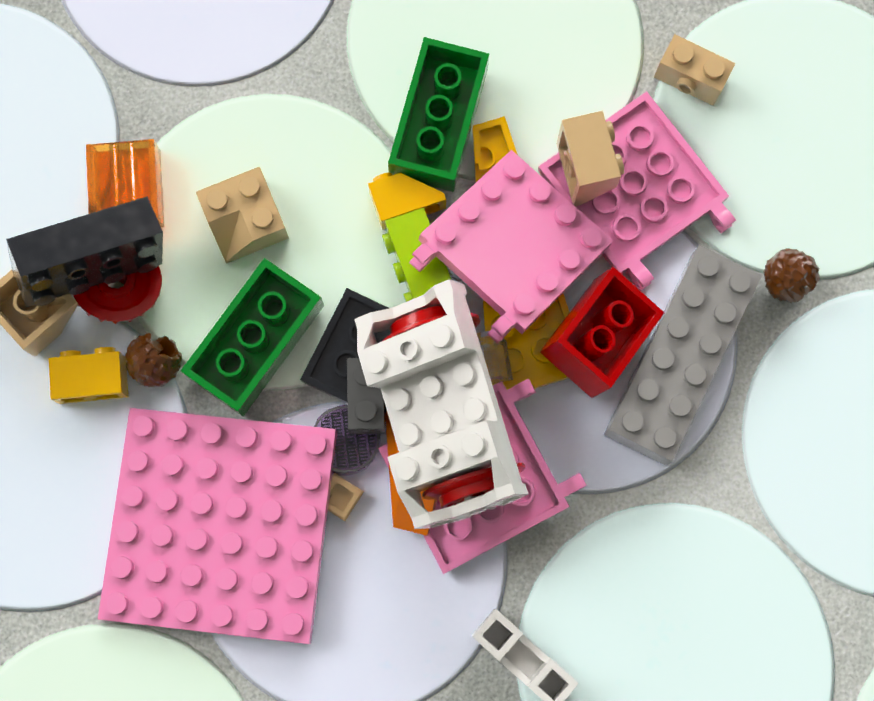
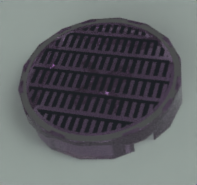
(352, 451)

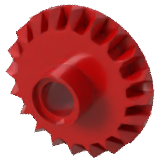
(122, 303)

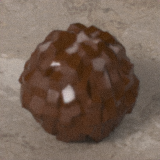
(791, 275)
(153, 361)

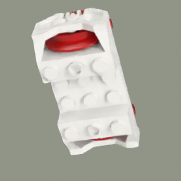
(440, 407)

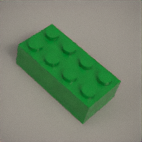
(439, 113)
(253, 337)

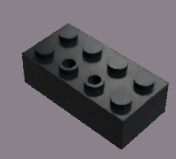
(86, 251)

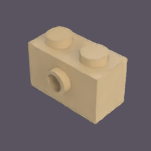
(694, 70)

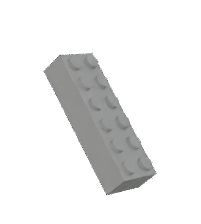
(682, 355)

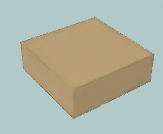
(343, 498)

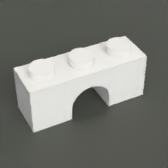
(524, 658)

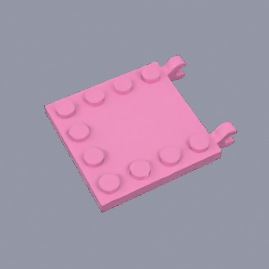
(657, 195)
(513, 243)
(468, 538)

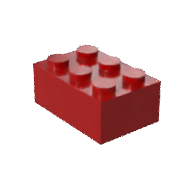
(602, 332)

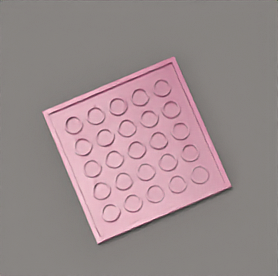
(219, 525)

